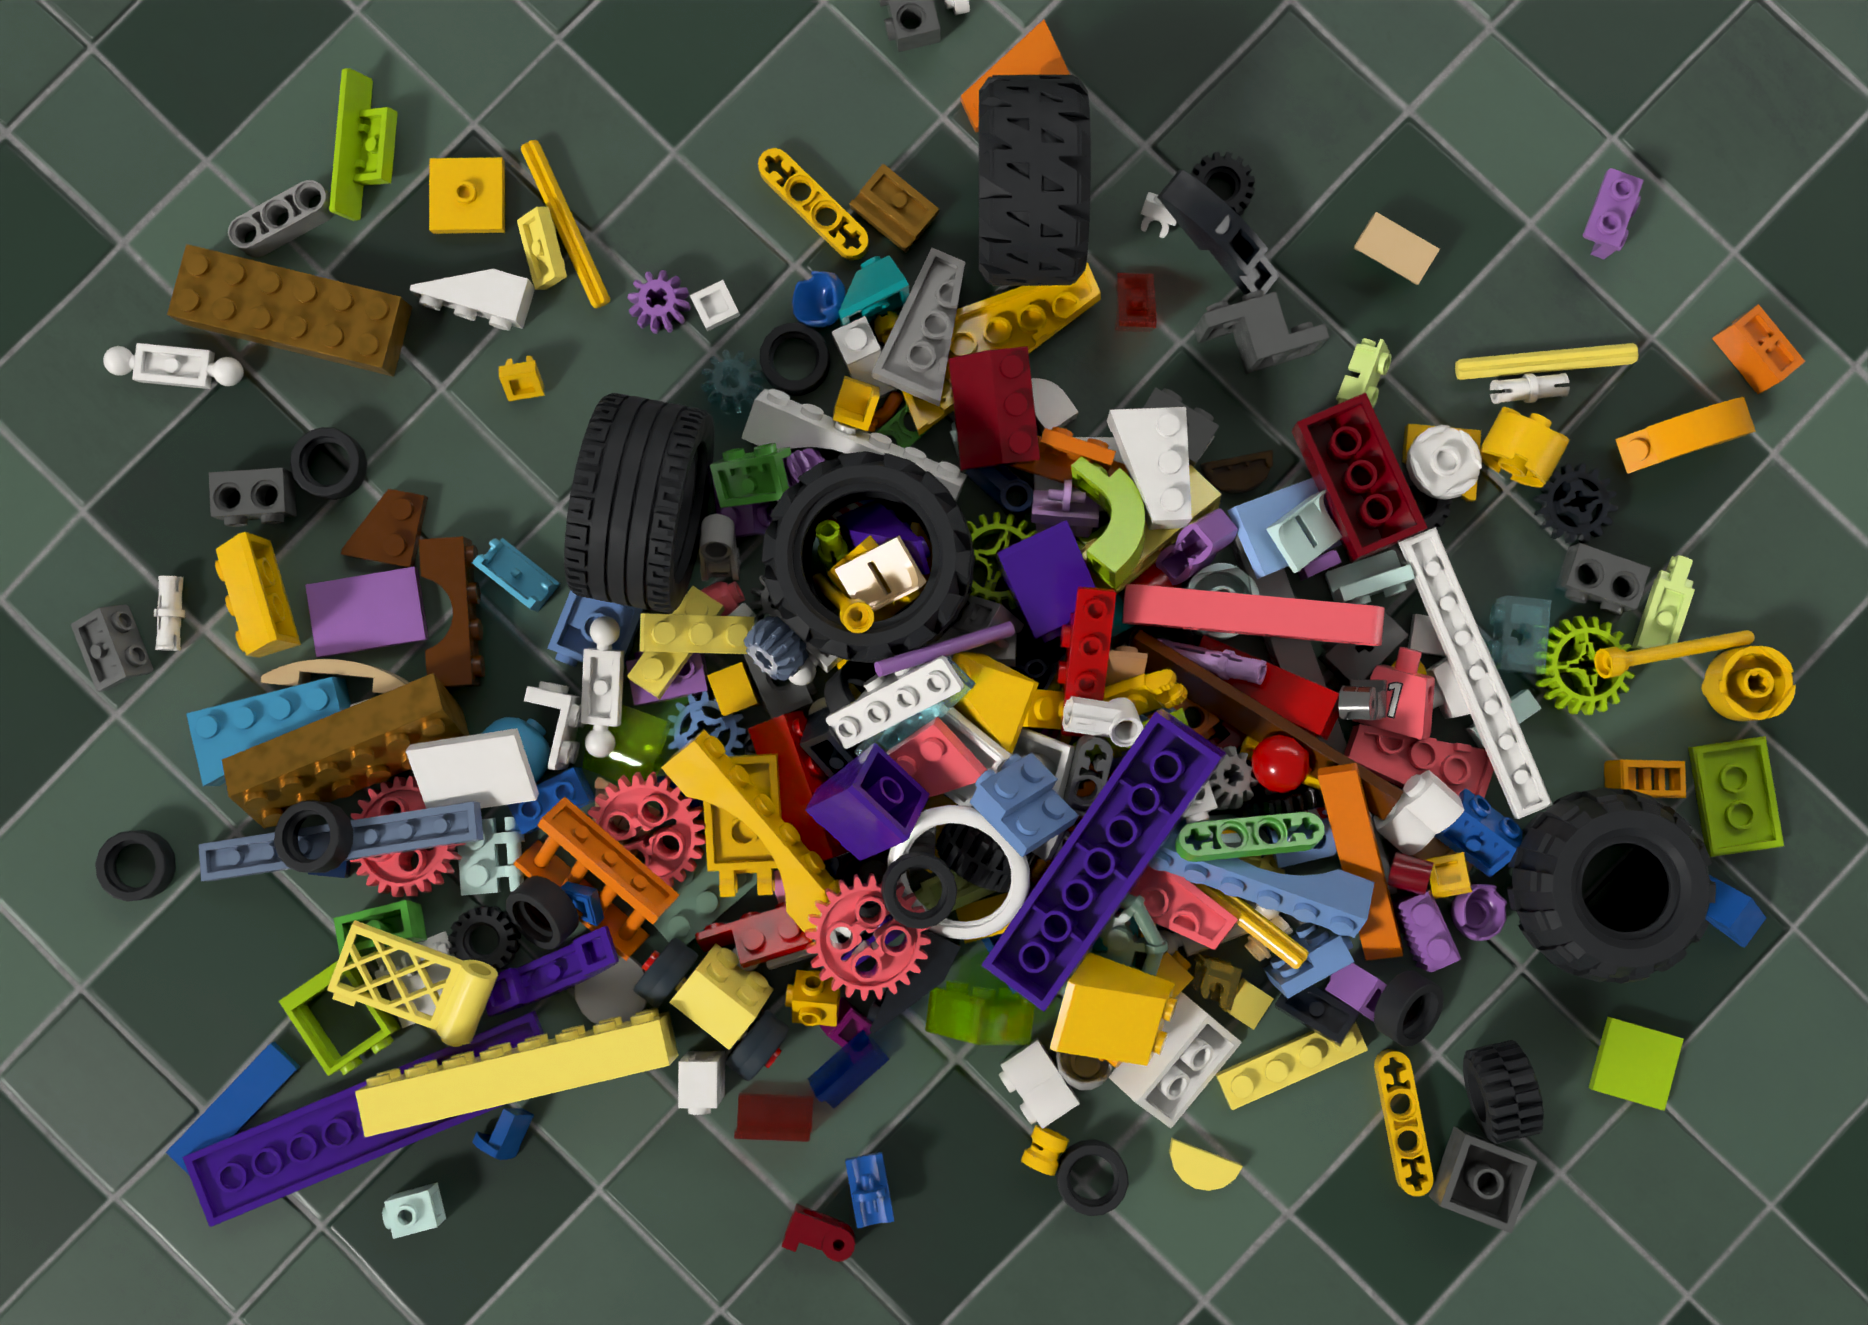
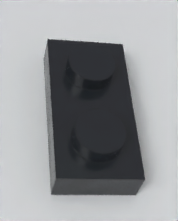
(1320, 1013)

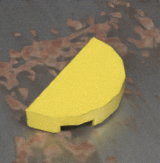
(1202, 1168)

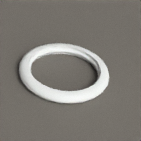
(1019, 872)

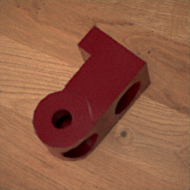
(820, 1232)

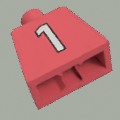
(1408, 696)

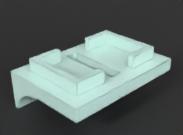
(1315, 524)

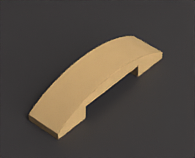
(300, 673)

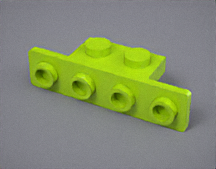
(361, 145)

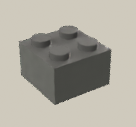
(1482, 1179)

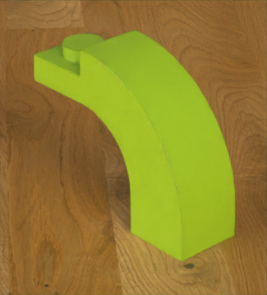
(1122, 543)

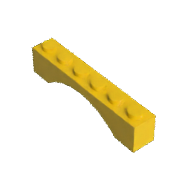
(709, 775)

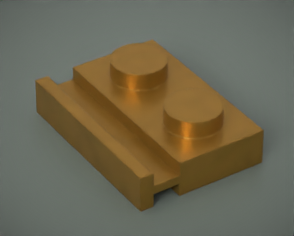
(894, 208)

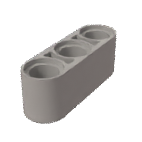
(264, 219)

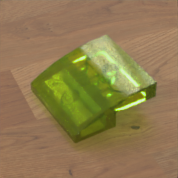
(636, 746)

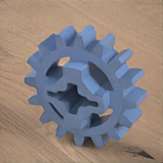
(700, 715)

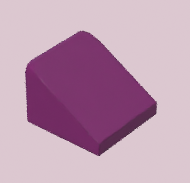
(849, 1024)

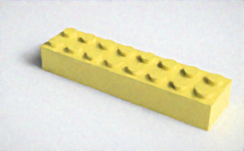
(517, 1073)

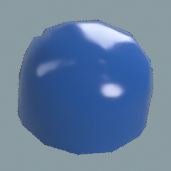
(818, 299)

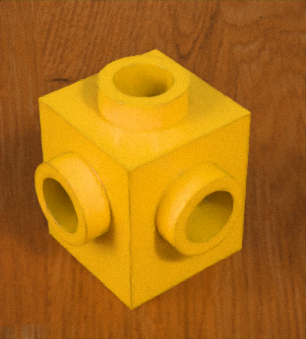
(813, 1000)

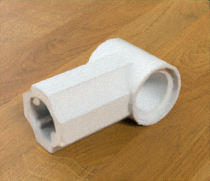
(1103, 719)

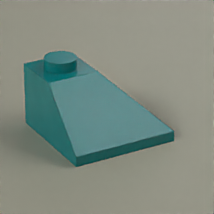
(874, 291)

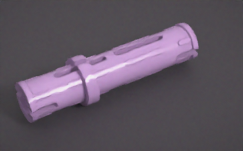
(1224, 664)

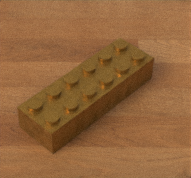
(290, 310)
(342, 750)

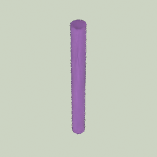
(944, 648)

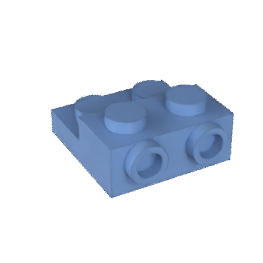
(574, 624)
(1022, 803)
(1326, 956)

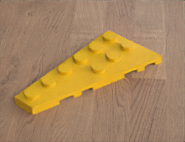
(1007, 321)

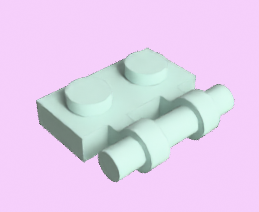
(480, 859)

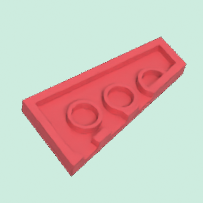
(1401, 757)
(937, 759)
(1183, 908)

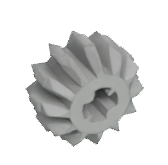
(1236, 788)

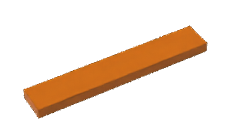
(1360, 855)

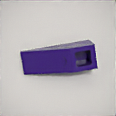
(882, 526)

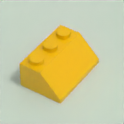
(256, 595)

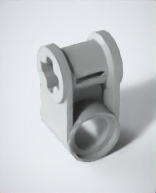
(719, 548)

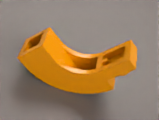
(1685, 434)

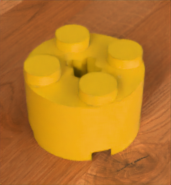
(1523, 447)
(1769, 681)

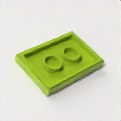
(1736, 796)

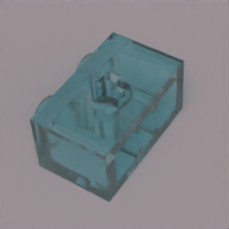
(1531, 620)

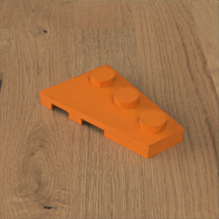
(1031, 56)

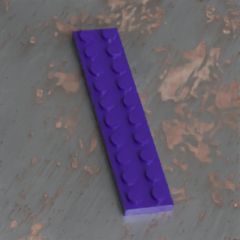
(317, 1140)

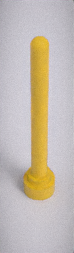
(854, 613)
(1614, 661)

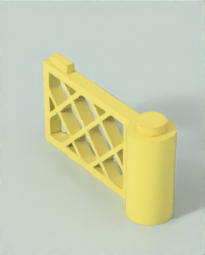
(457, 1007)

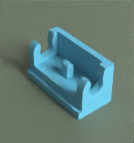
(517, 574)

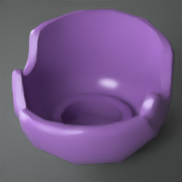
(1479, 913)

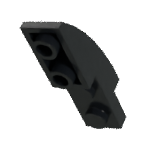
(1220, 230)

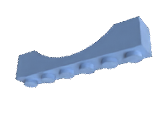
(1326, 899)

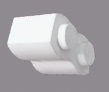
(1420, 813)
(1038, 1083)

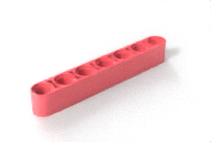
(1253, 615)

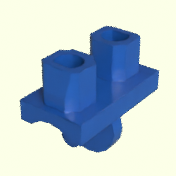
(869, 1189)

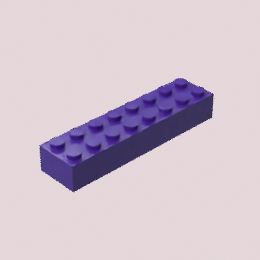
(1103, 858)

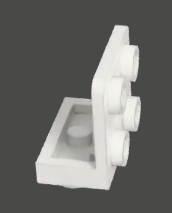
(564, 746)

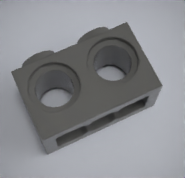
(903, 10)
(253, 490)
(1603, 571)

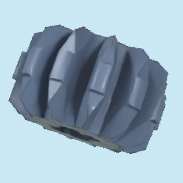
(776, 648)

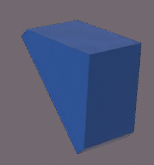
(1734, 913)

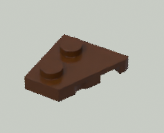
(390, 530)

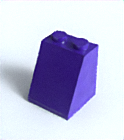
(1045, 579)
(869, 804)

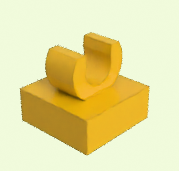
(521, 379)
(1449, 875)

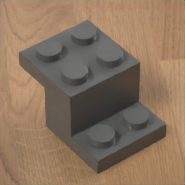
(1260, 331)

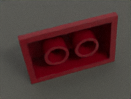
(994, 408)

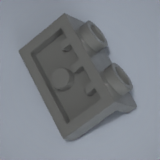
(111, 646)

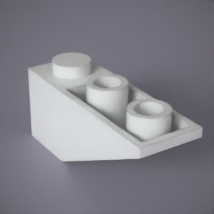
(484, 293)

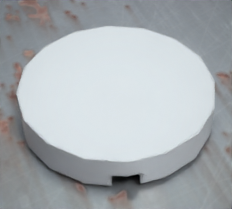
(1444, 462)

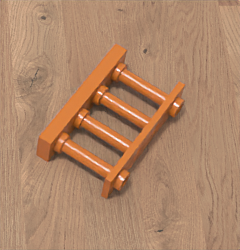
(606, 860)

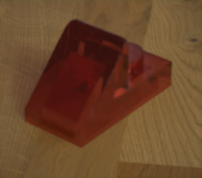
(1135, 302)

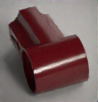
(1410, 873)

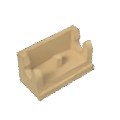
(1396, 248)

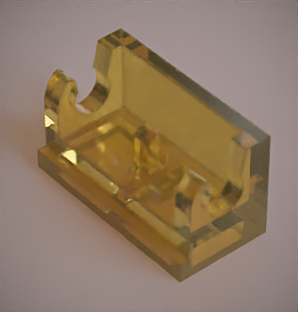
(1218, 976)

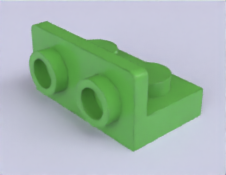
(752, 476)

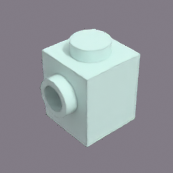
(414, 1210)

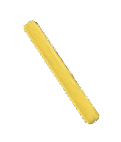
(1546, 361)

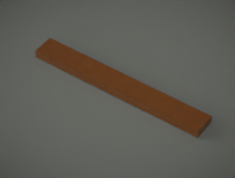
(1256, 719)

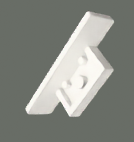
(894, 699)

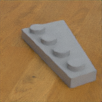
(922, 335)

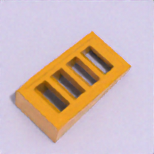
(1622, 775)

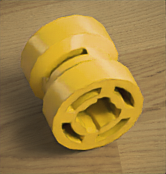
(1045, 1150)

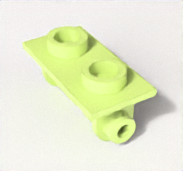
(1371, 364)

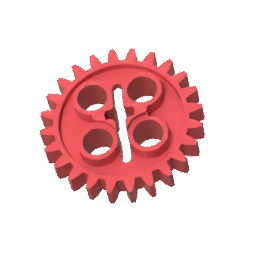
(631, 802)
(395, 871)
(891, 961)

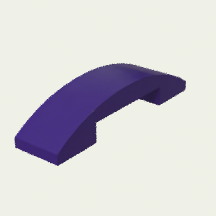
(553, 973)

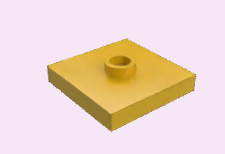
(467, 195)

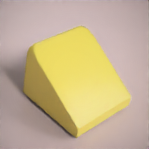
(1249, 1004)

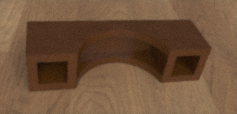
(456, 656)

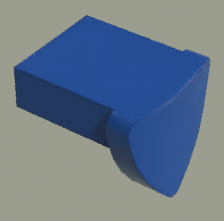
(507, 1135)

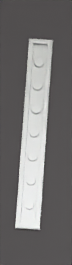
(1475, 674)

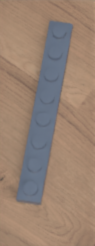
(370, 838)

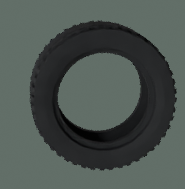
(638, 502)

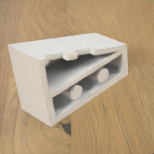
(1157, 460)

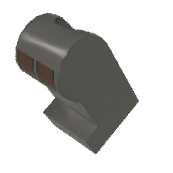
(1363, 699)

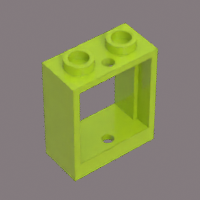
(315, 1037)

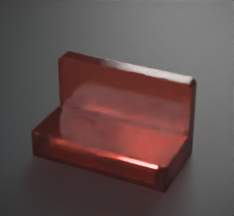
(774, 1117)

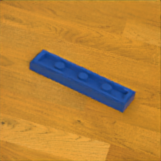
(237, 1103)

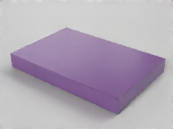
(366, 612)

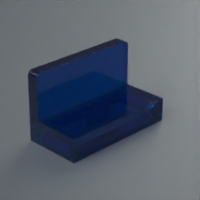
(847, 1069)

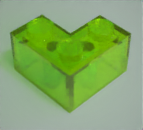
(980, 1014)

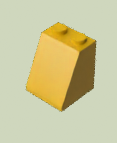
(1113, 1012)

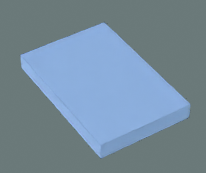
(1258, 514)

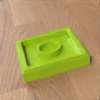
(1636, 1063)

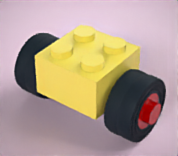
(719, 1000)

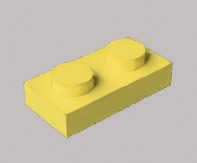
(541, 248)

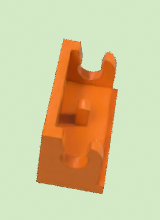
(1758, 349)

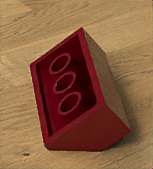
(1360, 476)

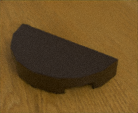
(1238, 473)

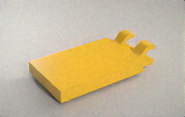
(731, 844)

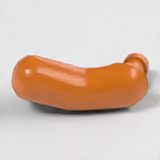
(889, 408)

